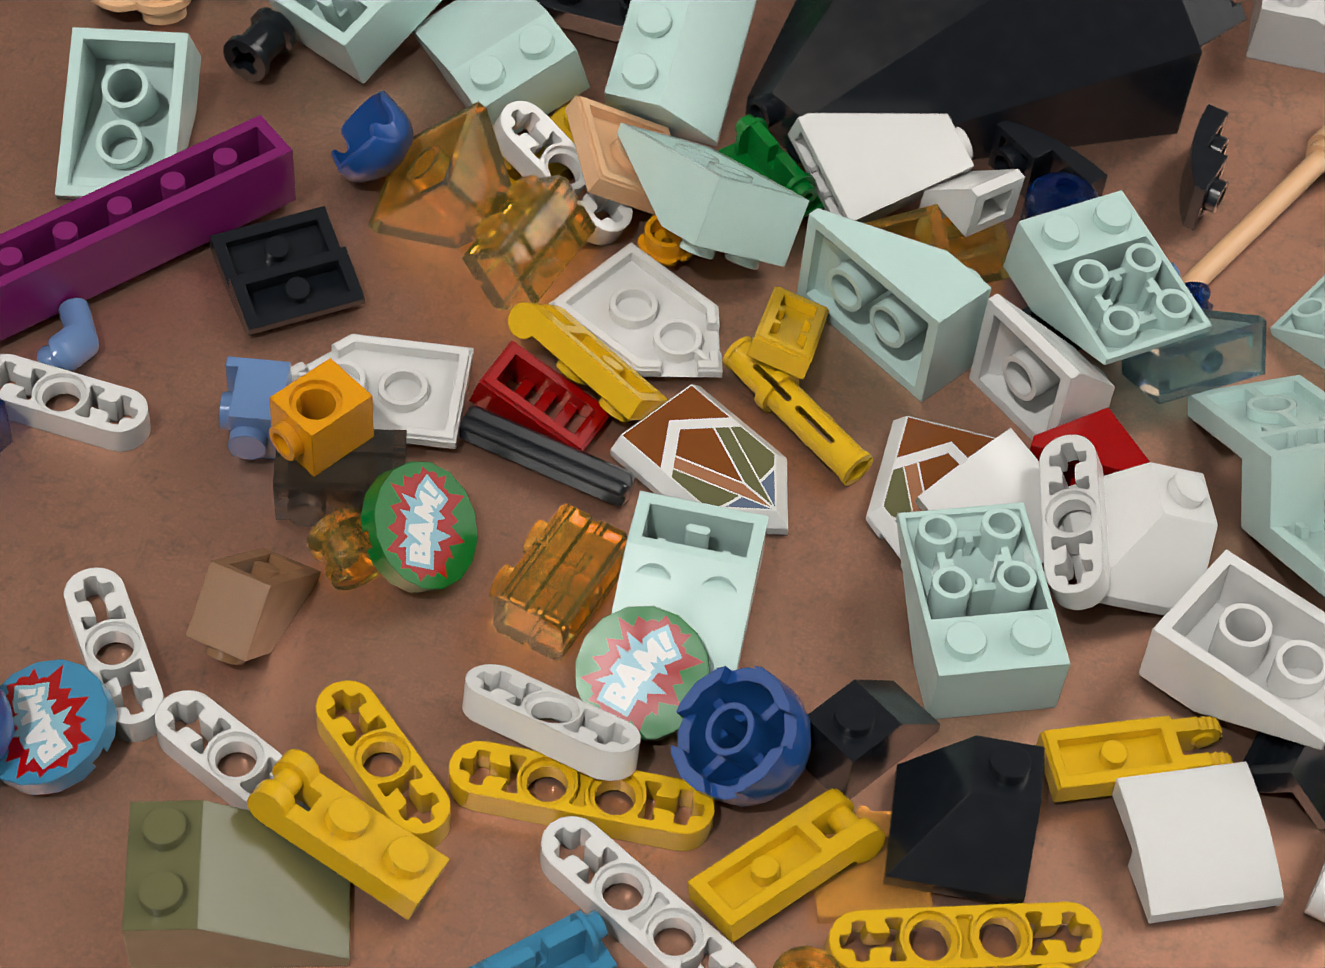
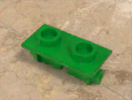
(762, 153)

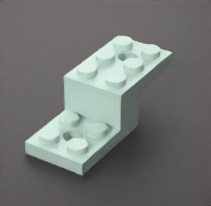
(1281, 441)

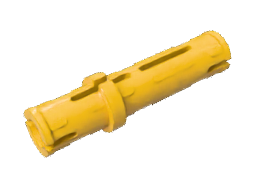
(841, 455)

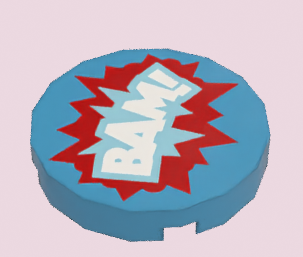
(60, 726)

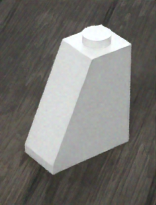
(878, 160)

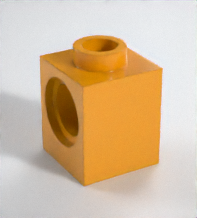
(321, 417)

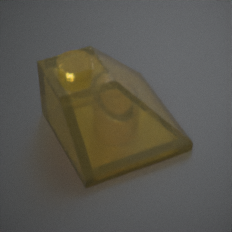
(445, 183)

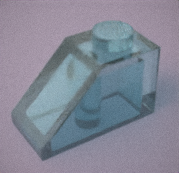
(1217, 358)

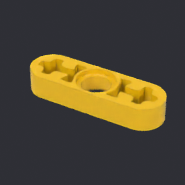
(378, 736)

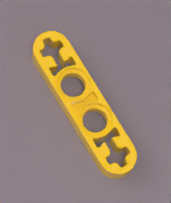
(579, 796)
(961, 932)

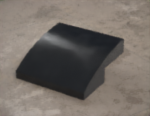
(286, 270)

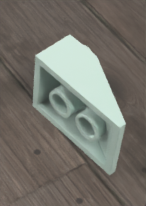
(503, 54)
(124, 105)
(714, 199)
(895, 299)

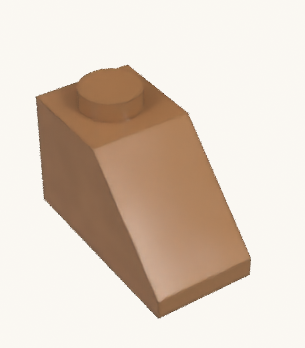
(249, 603)

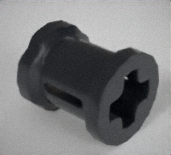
(253, 51)

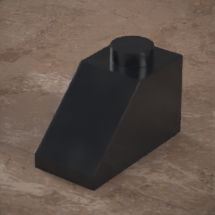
(865, 734)

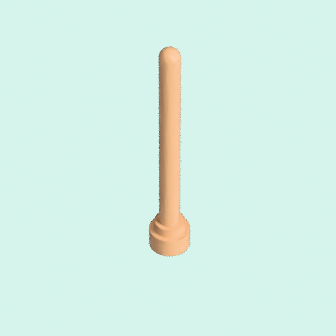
(1263, 214)

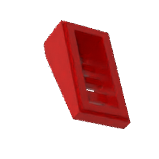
(536, 376)

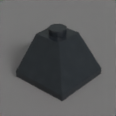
(966, 820)

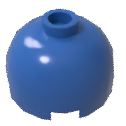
(742, 736)

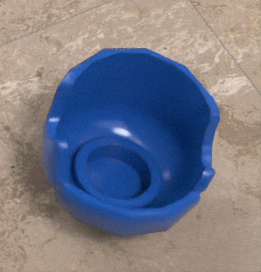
(375, 140)

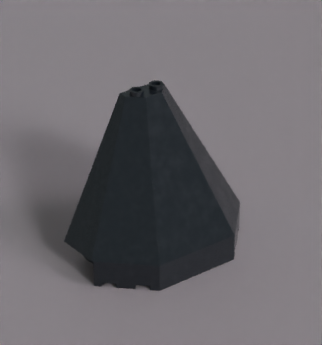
(1052, 65)

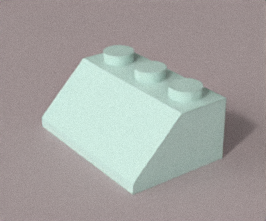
(680, 63)

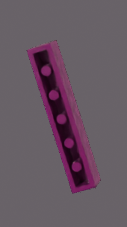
(142, 221)

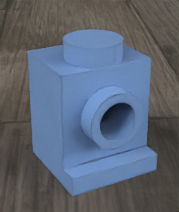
(247, 406)

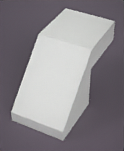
(976, 198)

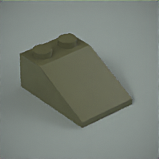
(227, 893)

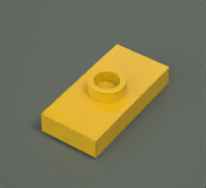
(788, 332)

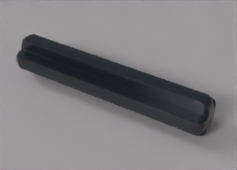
(547, 456)

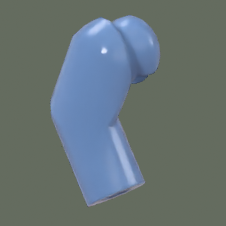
(77, 339)

